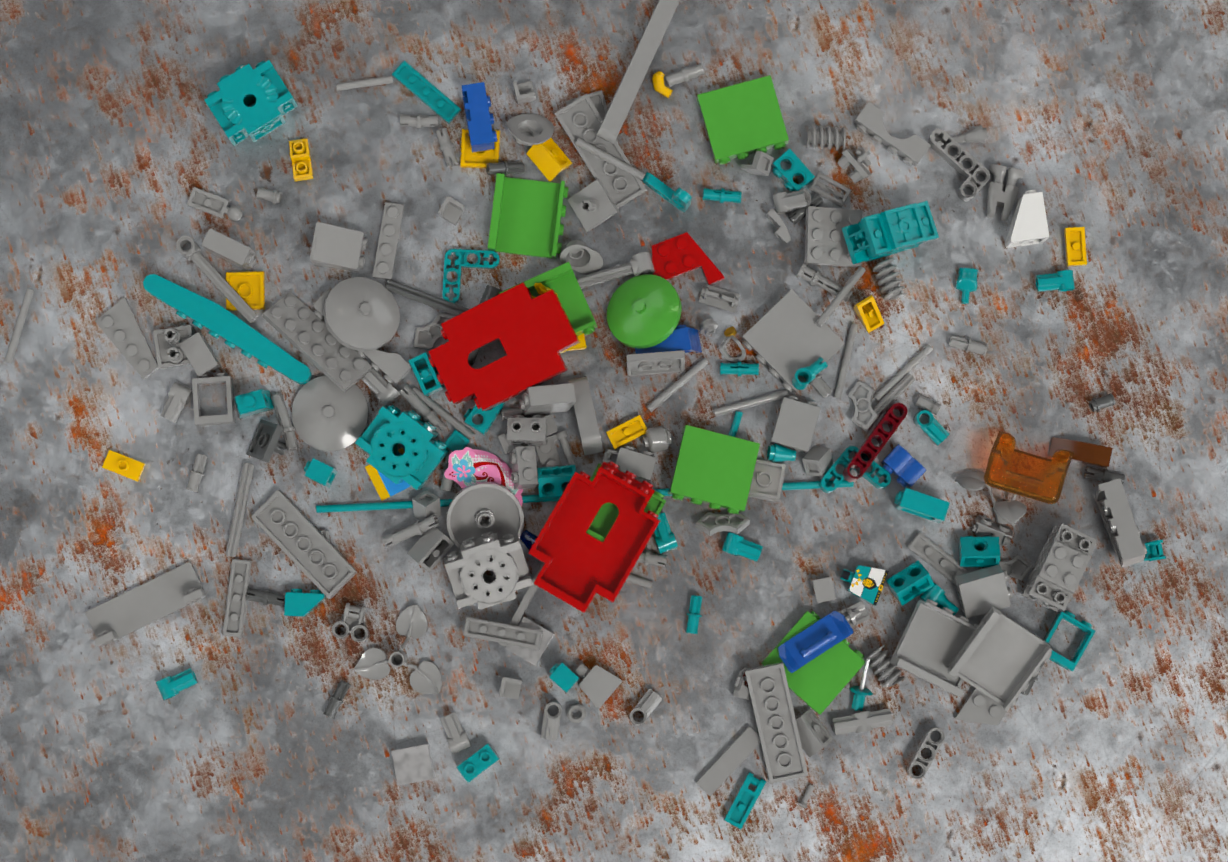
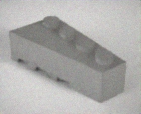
(1120, 523)

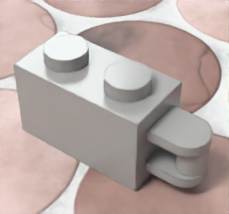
(637, 463)

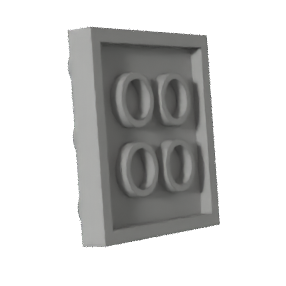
(825, 238)

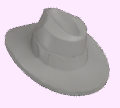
(530, 128)

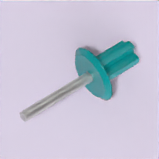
(861, 692)

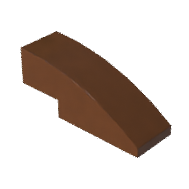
(1083, 452)

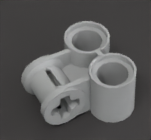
(352, 623)

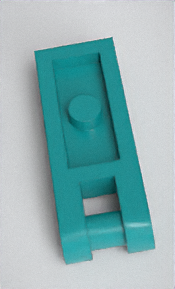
(744, 801)

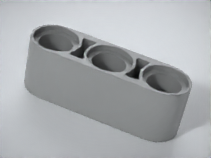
(934, 747)

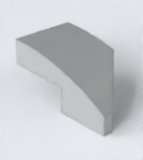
(782, 231)

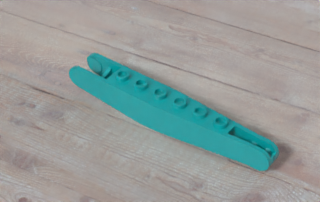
(227, 326)

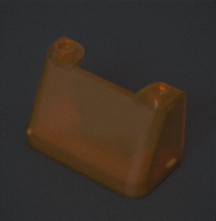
(1025, 472)

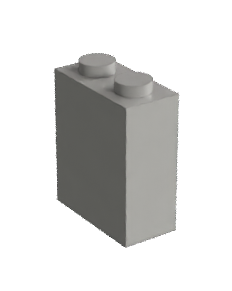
(229, 249)
(547, 399)
(795, 424)
(982, 590)

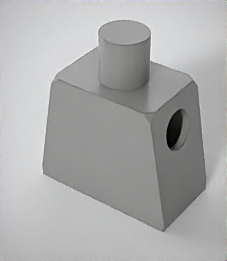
(597, 683)

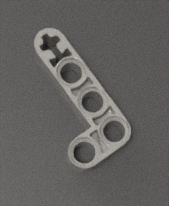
(956, 162)
(586, 417)

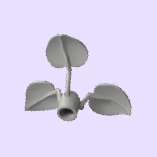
(1006, 511)
(373, 662)

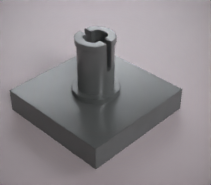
(266, 441)

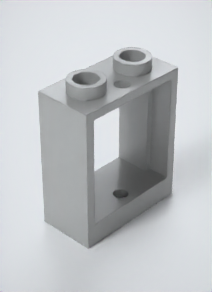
(214, 419)

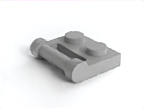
(548, 453)

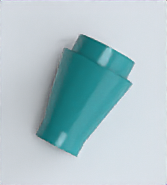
(779, 453)

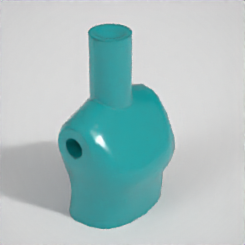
(966, 283)

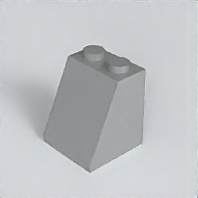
(338, 247)

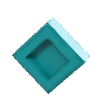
(457, 441)

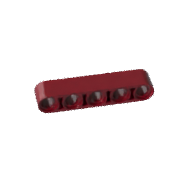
(881, 436)

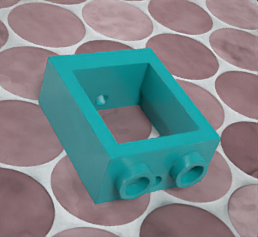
(921, 505)
(1083, 626)

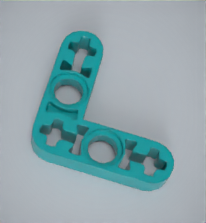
(677, 198)
(462, 263)
(844, 460)

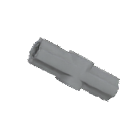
(862, 721)

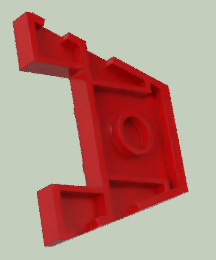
(681, 256)

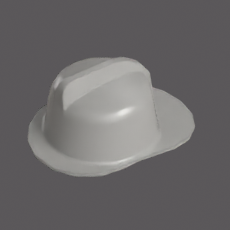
(581, 257)

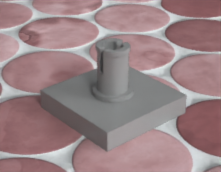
(593, 205)

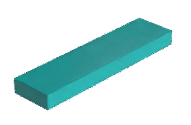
(426, 92)

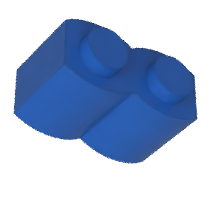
(903, 466)

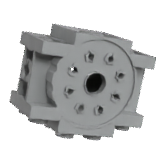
(484, 554)
(1059, 567)

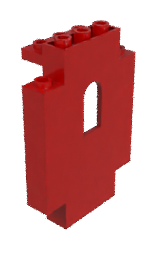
(532, 337)
(577, 562)

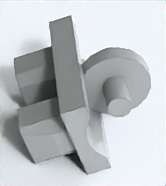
(849, 158)
(855, 614)

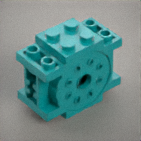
(246, 87)
(890, 232)
(421, 450)

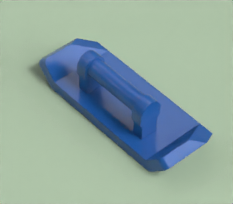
(814, 640)

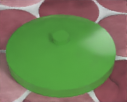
(644, 311)

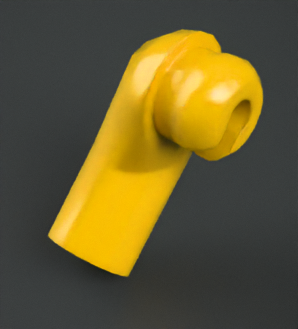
(658, 84)

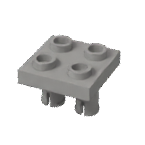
(168, 346)

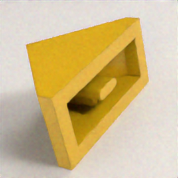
(869, 314)

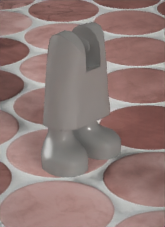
(1002, 195)

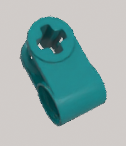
(1154, 551)

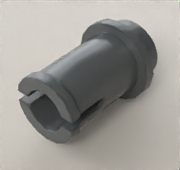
(1102, 402)

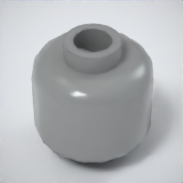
(657, 439)

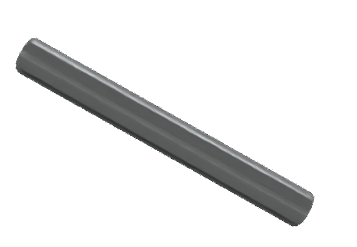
(425, 298)

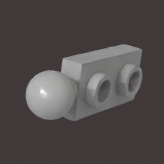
(213, 205)

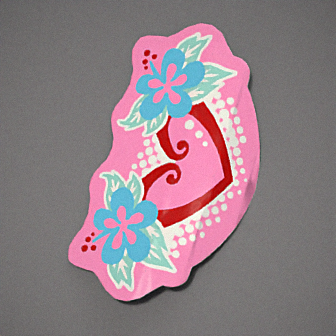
(475, 466)

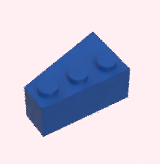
(478, 117)
(681, 339)

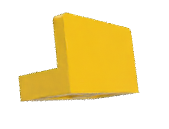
(549, 158)

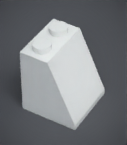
(1028, 221)

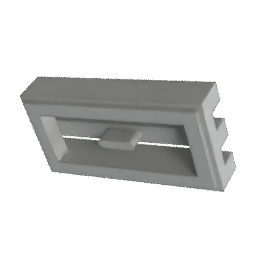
(815, 182)

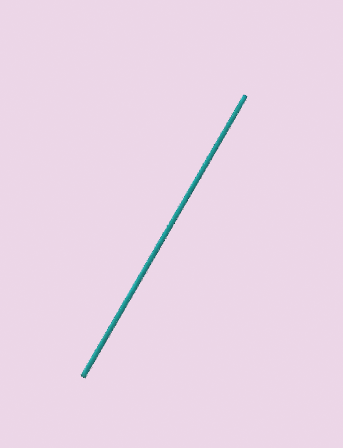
(529, 498)

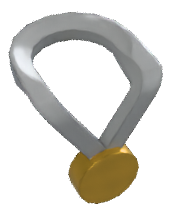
(730, 334)

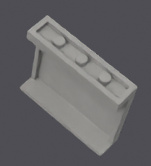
(790, 339)
(931, 644)
(1000, 658)

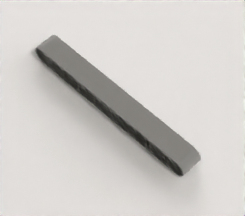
(637, 70)

